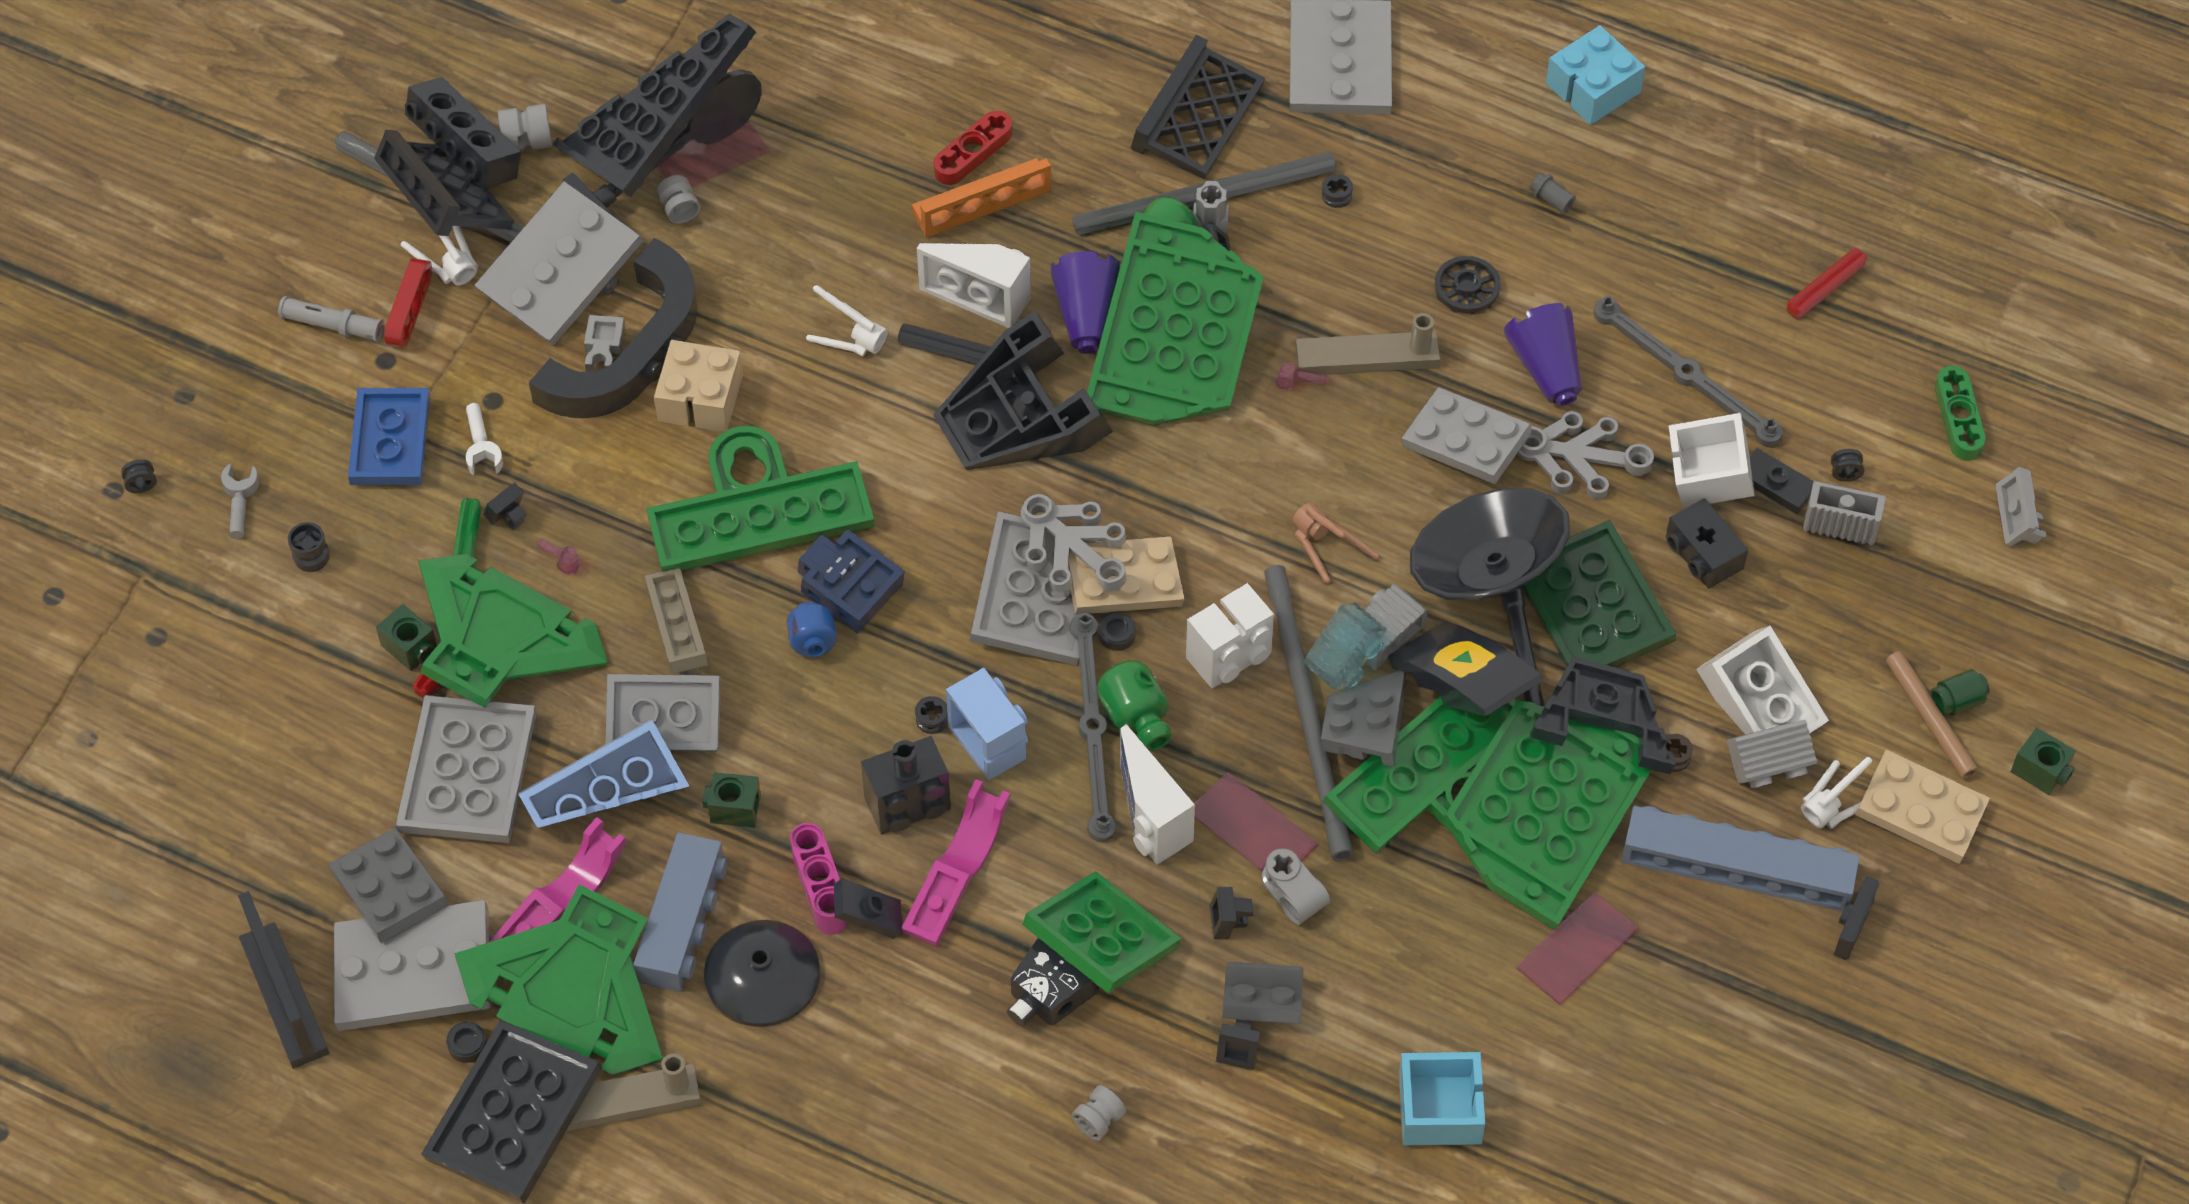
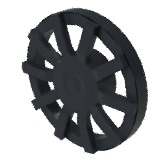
(1467, 284)

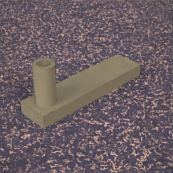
(1371, 352)
(676, 622)
(640, 1094)

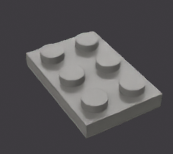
(1466, 435)
(680, 706)

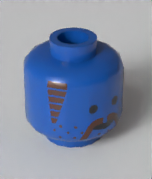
(811, 627)

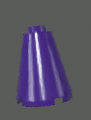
(1084, 295)
(1548, 351)

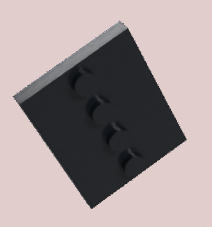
(512, 1111)

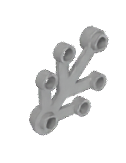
(1578, 452)
(1072, 539)

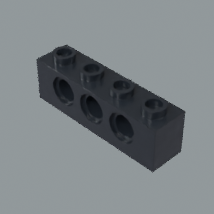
(462, 133)

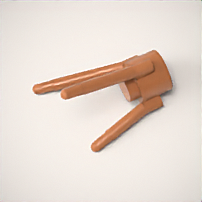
(1316, 524)

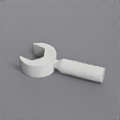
(482, 448)

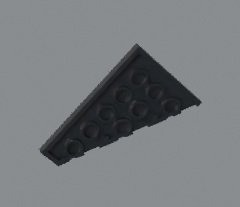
(636, 130)

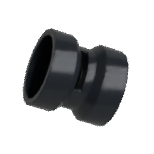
(308, 547)

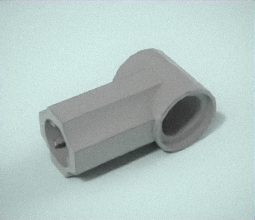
(1211, 205)

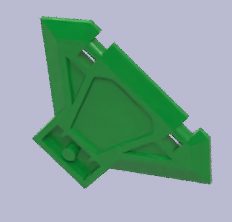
(498, 630)
(571, 982)

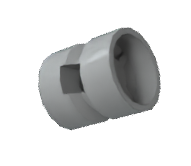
(526, 127)

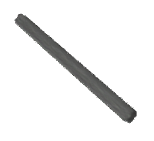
(1234, 186)

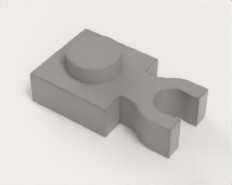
(602, 339)

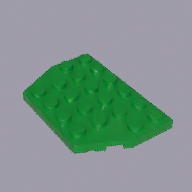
(1174, 325)
(1544, 810)

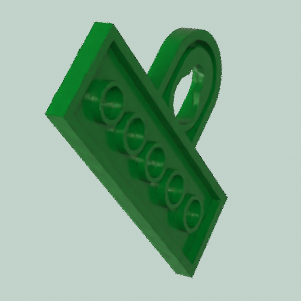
(761, 515)
(1430, 759)

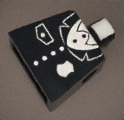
(1047, 987)

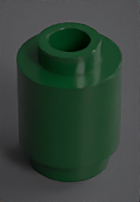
(1960, 692)

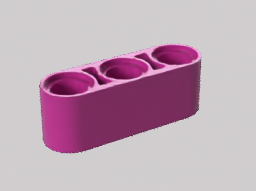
(815, 863)

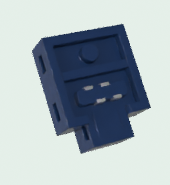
(849, 578)

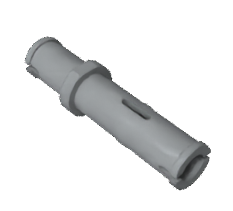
(345, 321)

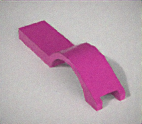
(957, 867)
(588, 868)

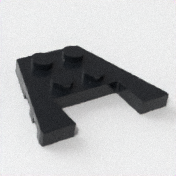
(1607, 700)

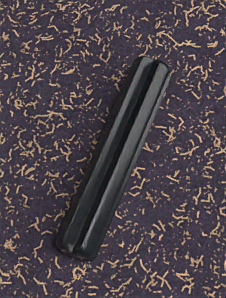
(941, 343)

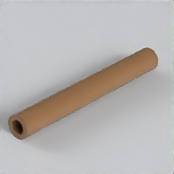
(1932, 715)

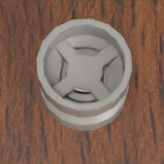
(678, 200)
(1097, 1114)

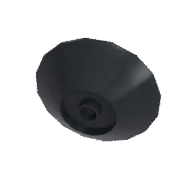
(1489, 544)

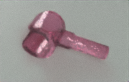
(1290, 373)
(568, 557)

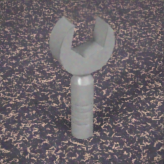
(239, 491)

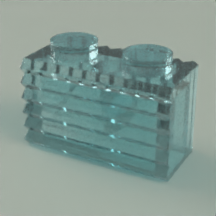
(1345, 646)

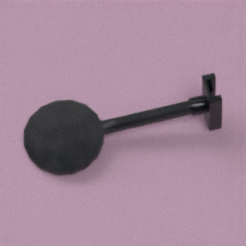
(723, 113)

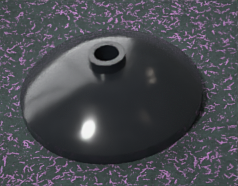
(767, 991)

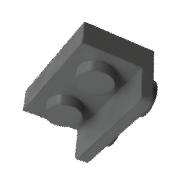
(1263, 992)

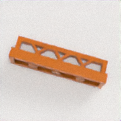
(983, 196)

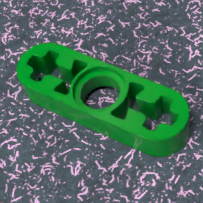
(1955, 426)

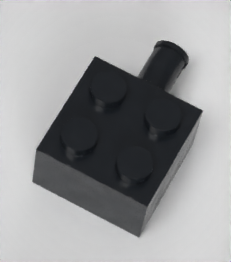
(906, 785)

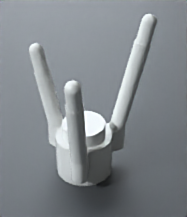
(457, 264)
(866, 333)
(1822, 807)

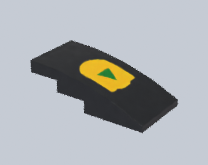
(1465, 668)

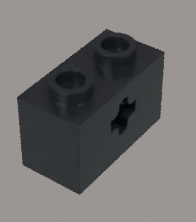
(1706, 543)

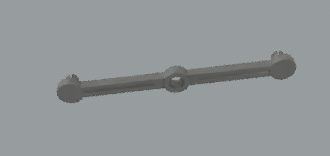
(1766, 431)
(1101, 825)

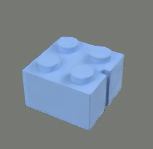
(987, 723)

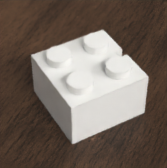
(1711, 460)
(1223, 649)

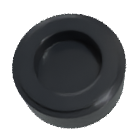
(1117, 631)
(466, 1042)

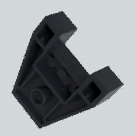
(1004, 410)

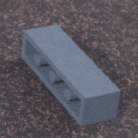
(680, 911)

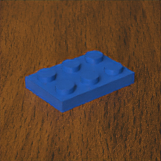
(389, 436)

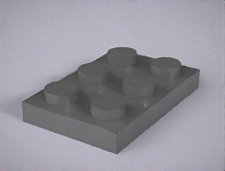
(388, 885)

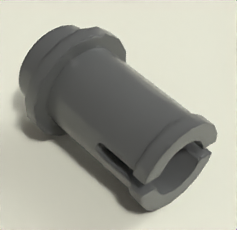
(1552, 192)

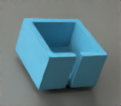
(1603, 74)
(1439, 1098)

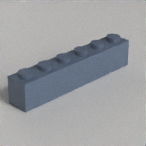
(1740, 858)

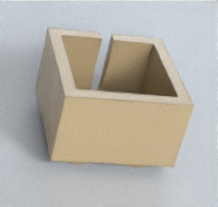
(701, 375)

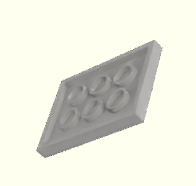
(1340, 56)
(558, 263)
(1017, 604)
(466, 769)
(408, 973)

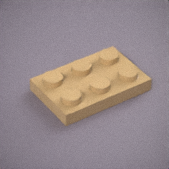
(1150, 582)
(1922, 806)

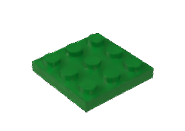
(1101, 931)

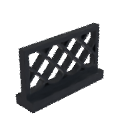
(1177, 89)
(438, 186)
(281, 988)

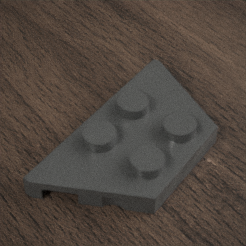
(1366, 718)

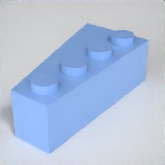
(613, 775)

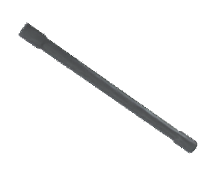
(1280, 596)

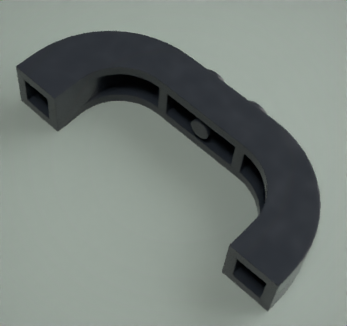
(617, 385)

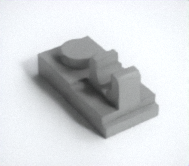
(2018, 508)

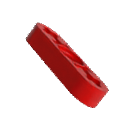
(975, 134)
(408, 302)

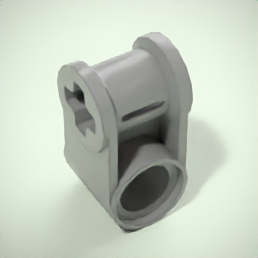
(1296, 891)

